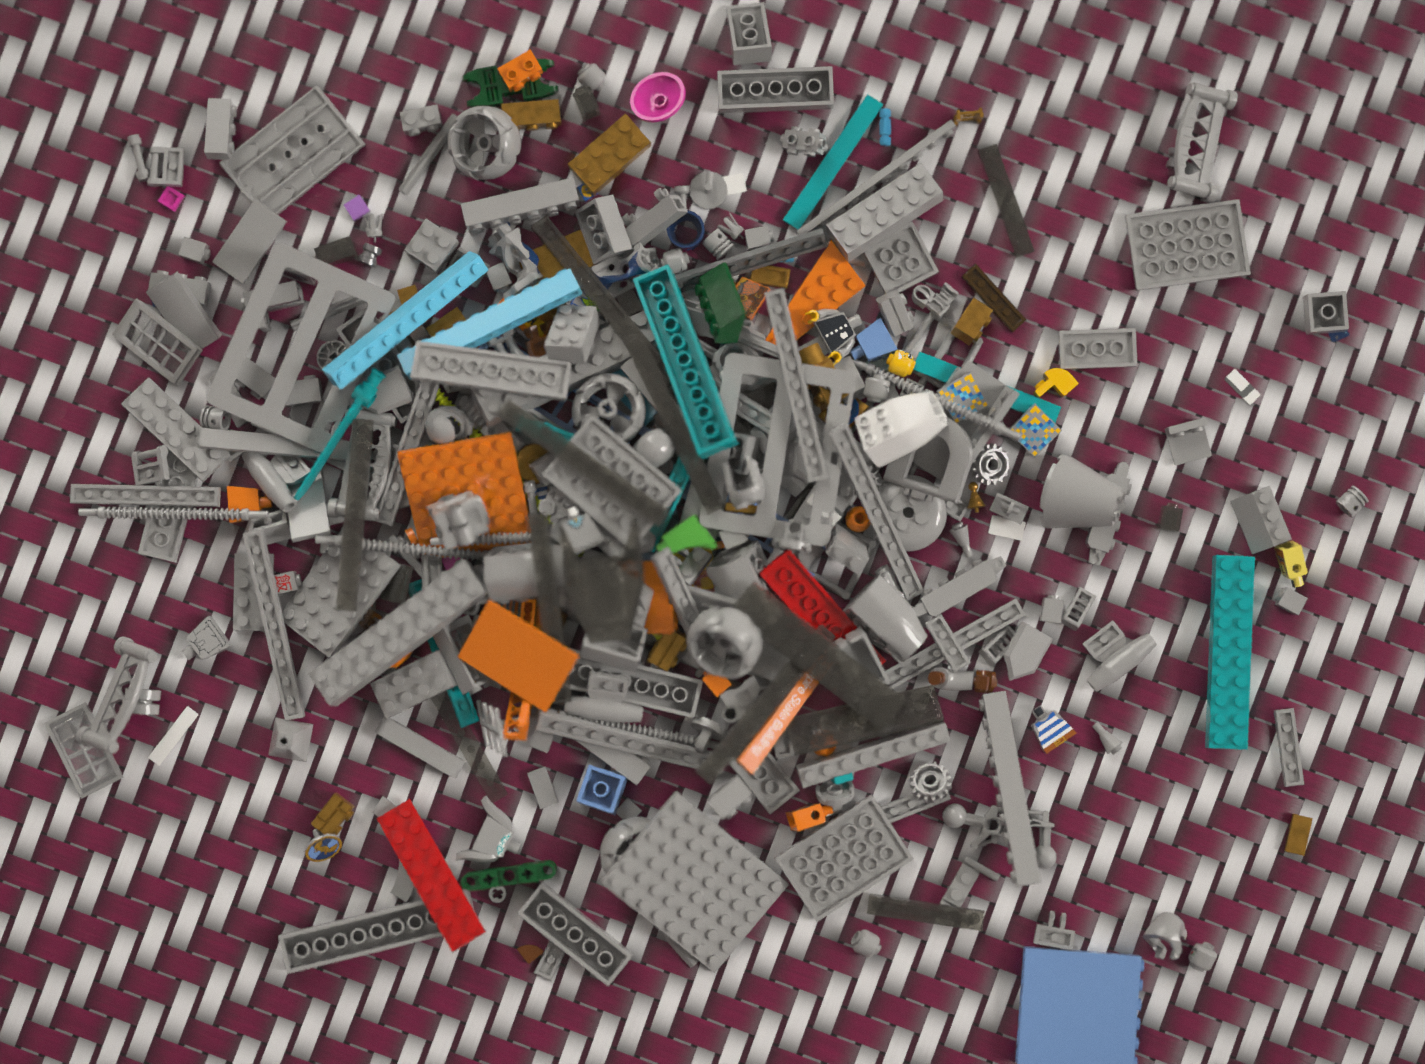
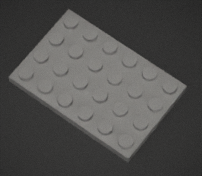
(1187, 245)
(621, 458)
(313, 606)
(844, 858)

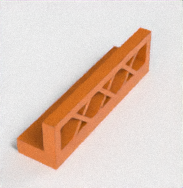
(522, 723)

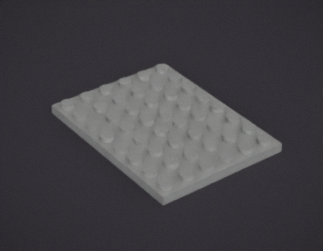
(694, 882)

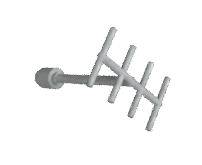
(496, 728)

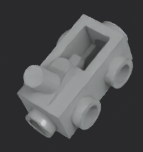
(806, 142)

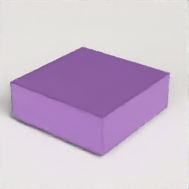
(356, 208)

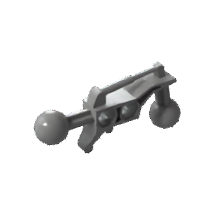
(955, 816)

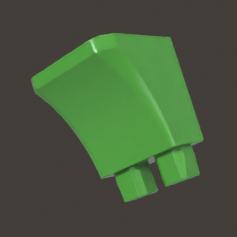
(687, 535)

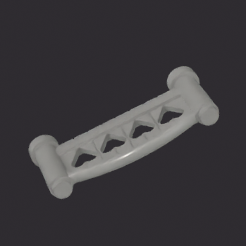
(1215, 103)
(381, 467)
(98, 734)

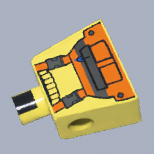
(1290, 555)

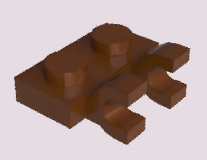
(536, 344)

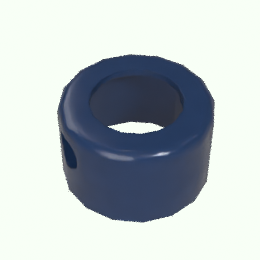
(699, 224)

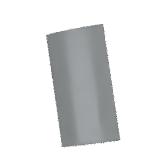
(183, 310)

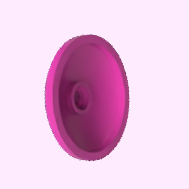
(657, 97)

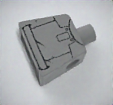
(206, 640)

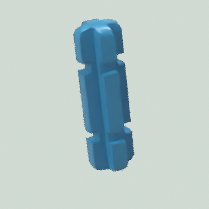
(885, 127)

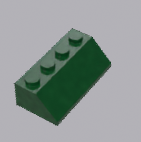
(721, 304)

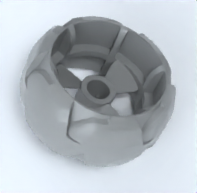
(506, 143)
(616, 388)
(731, 629)
(615, 842)

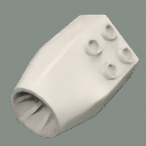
(900, 426)

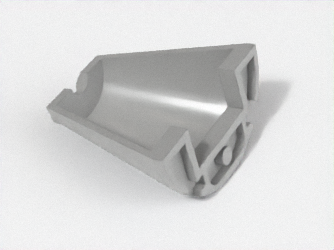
(1078, 496)

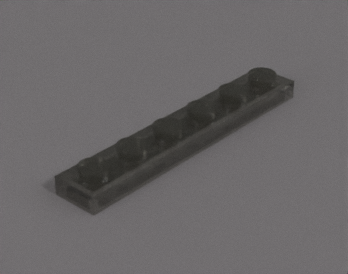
(1006, 201)
(925, 912)

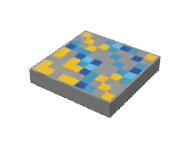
(964, 392)
(1036, 430)

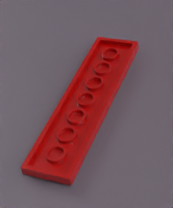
(807, 597)
(431, 875)

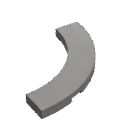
(403, 885)

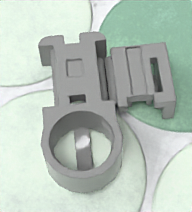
(937, 303)

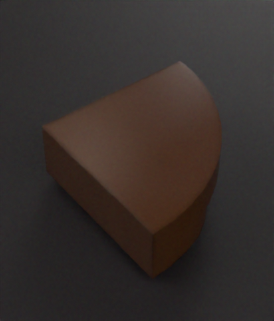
(530, 952)

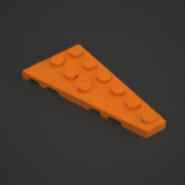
(825, 287)

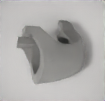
(1168, 928)

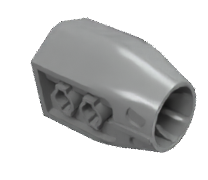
(737, 568)
(511, 572)
(886, 619)

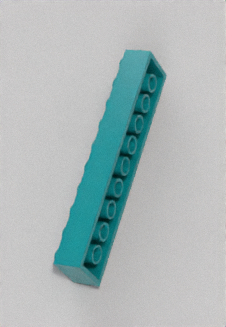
(685, 361)
(1230, 652)

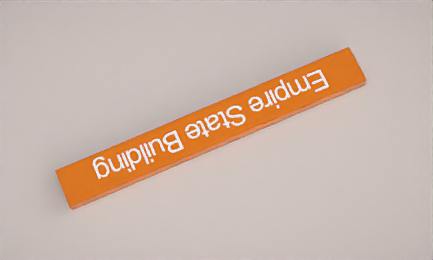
(776, 724)

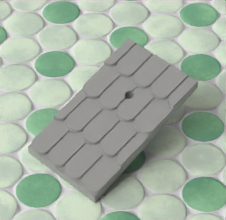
(280, 163)

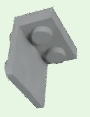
(1188, 441)

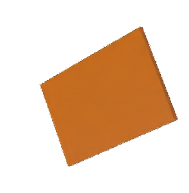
(518, 656)

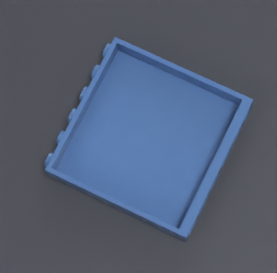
(1078, 1007)

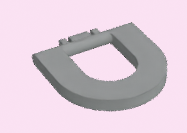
(955, 473)

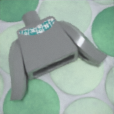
(493, 837)

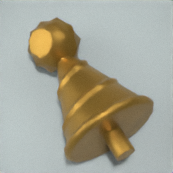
(975, 501)

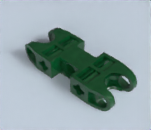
(485, 98)
(499, 879)

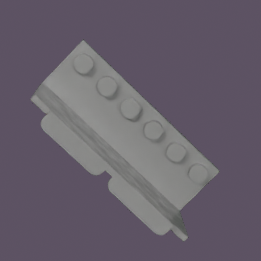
(936, 453)

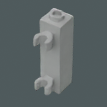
(656, 219)

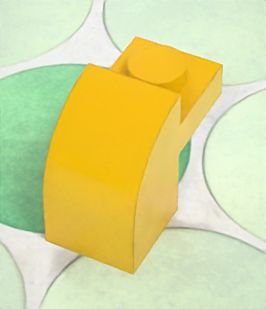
(1057, 378)

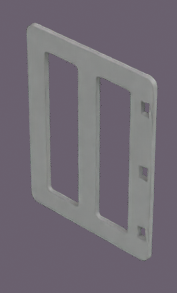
(270, 413)
(764, 521)

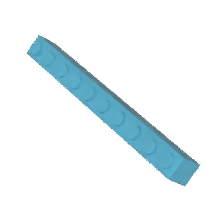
(503, 316)
(405, 319)

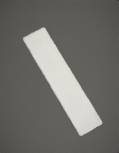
(173, 736)

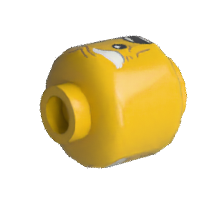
(900, 363)

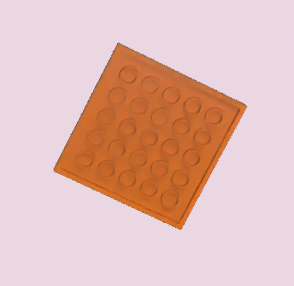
(476, 464)

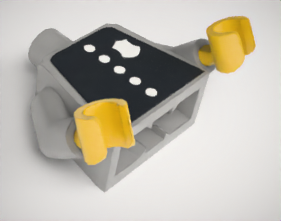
(835, 331)

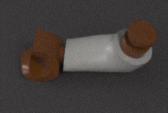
(946, 679)

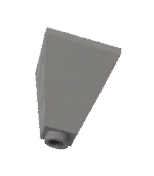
(298, 738)

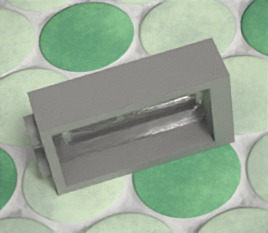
(450, 642)

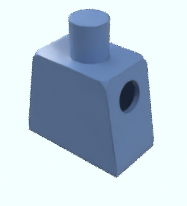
(874, 343)

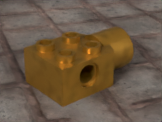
(814, 356)

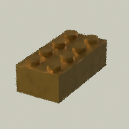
(609, 154)

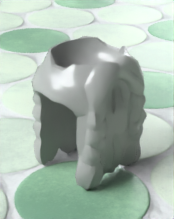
(750, 496)

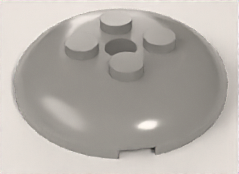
(927, 518)

